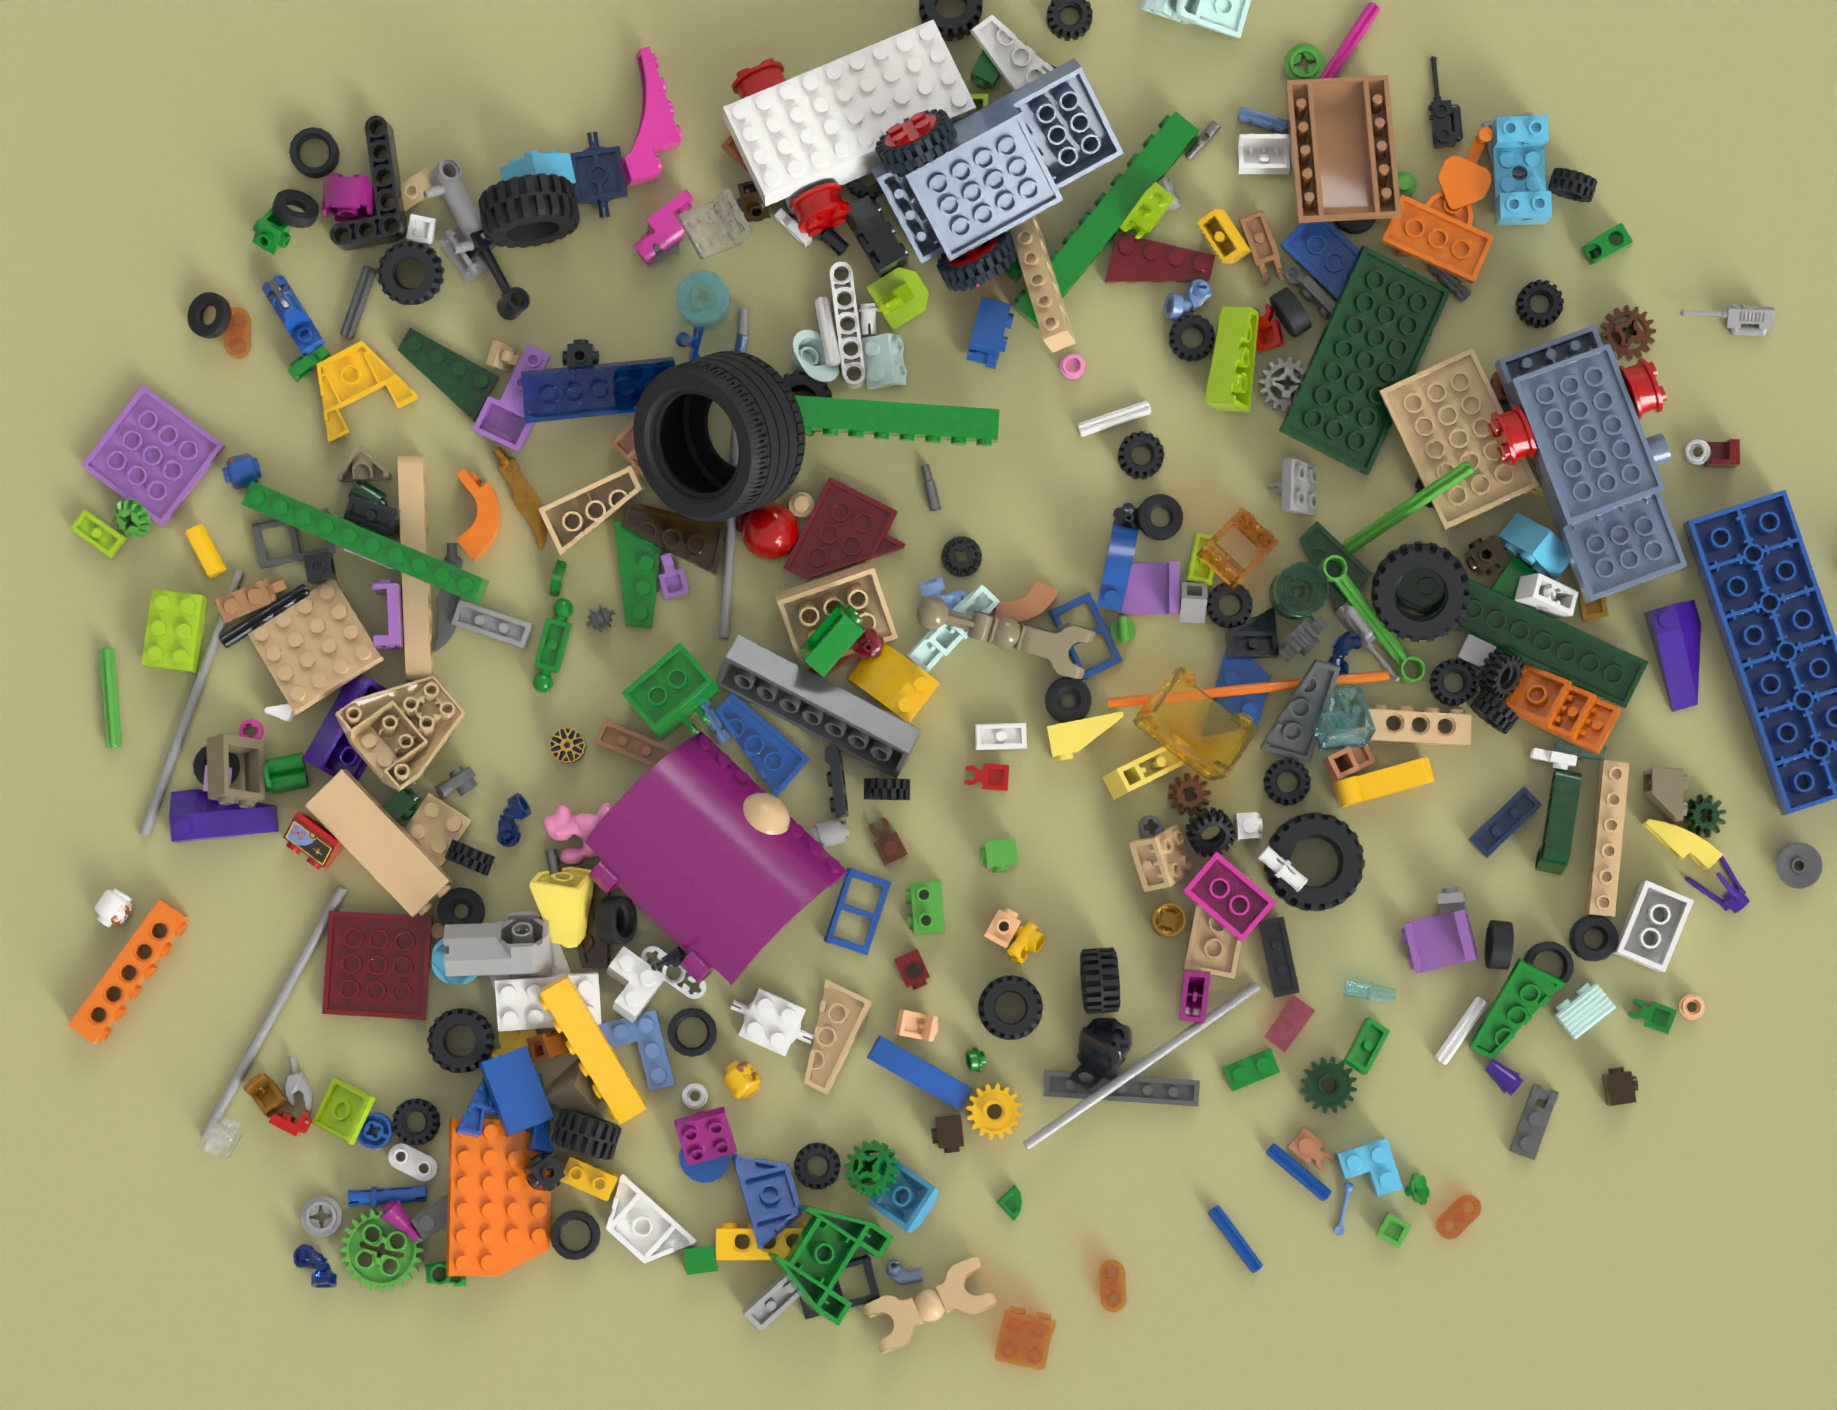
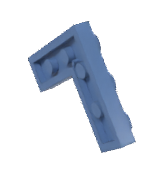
(651, 1044)

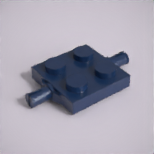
(598, 175)

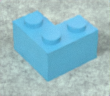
(535, 162)
(1535, 546)
(1375, 1159)

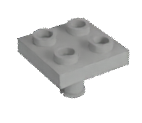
(1297, 487)

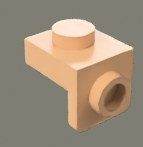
(916, 1025)

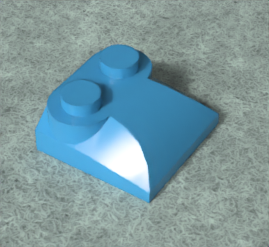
(907, 1200)

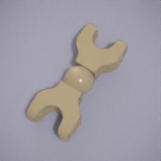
(929, 1305)

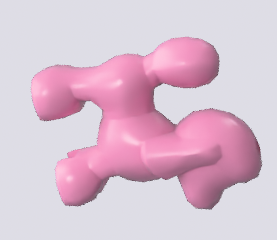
(563, 826)

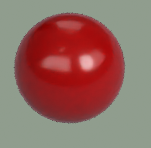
(770, 531)

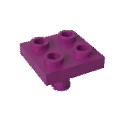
(705, 1135)

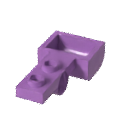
(504, 419)

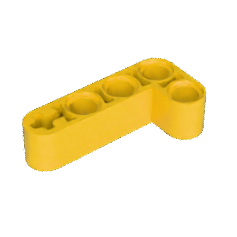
(1383, 782)

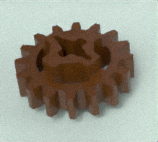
(1638, 336)

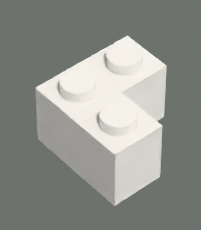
(638, 980)

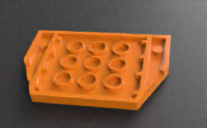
(492, 1209)

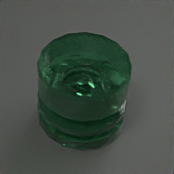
(1313, 591)

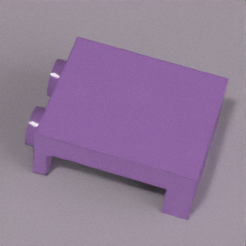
(395, 639)

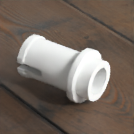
(868, 316)

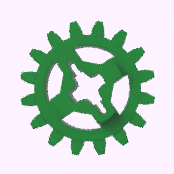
(860, 1169)

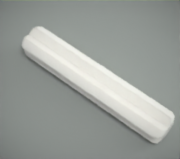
(827, 331)
(1114, 418)
(1461, 1030)

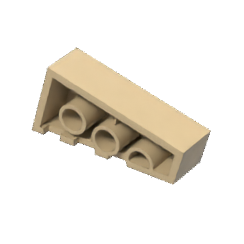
(585, 509)

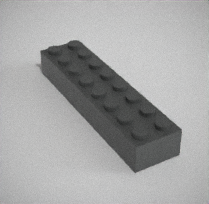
(817, 706)

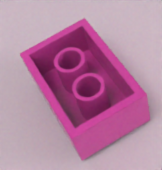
(1228, 897)

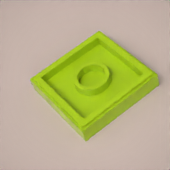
(343, 1110)

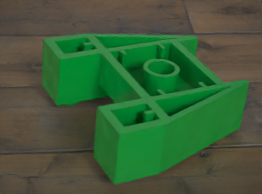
(823, 1255)

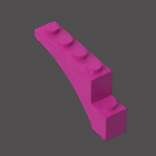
(656, 128)

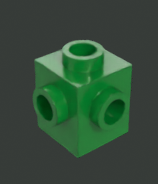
(271, 233)

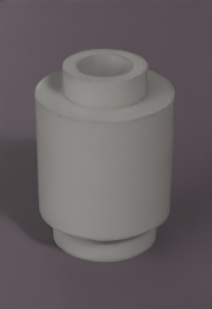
(830, 832)

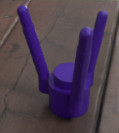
(1734, 896)

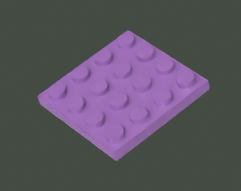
(153, 455)

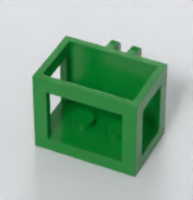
(672, 692)

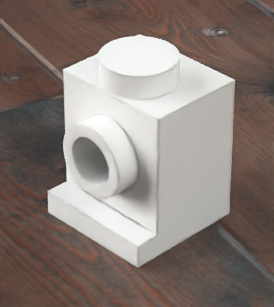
(1248, 826)

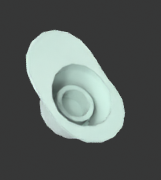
(810, 357)

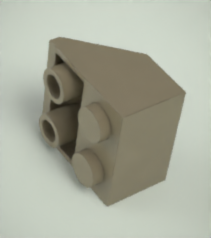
(1664, 791)

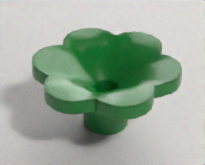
(1417, 1189)

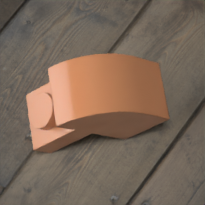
(1347, 762)

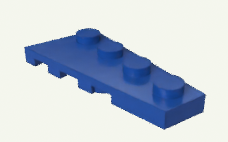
(766, 748)

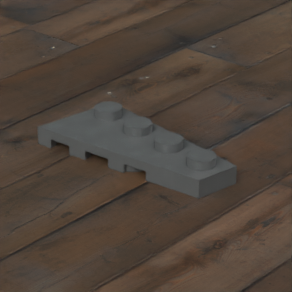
(1292, 730)

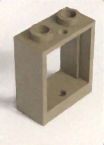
(218, 769)

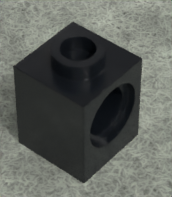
(320, 567)

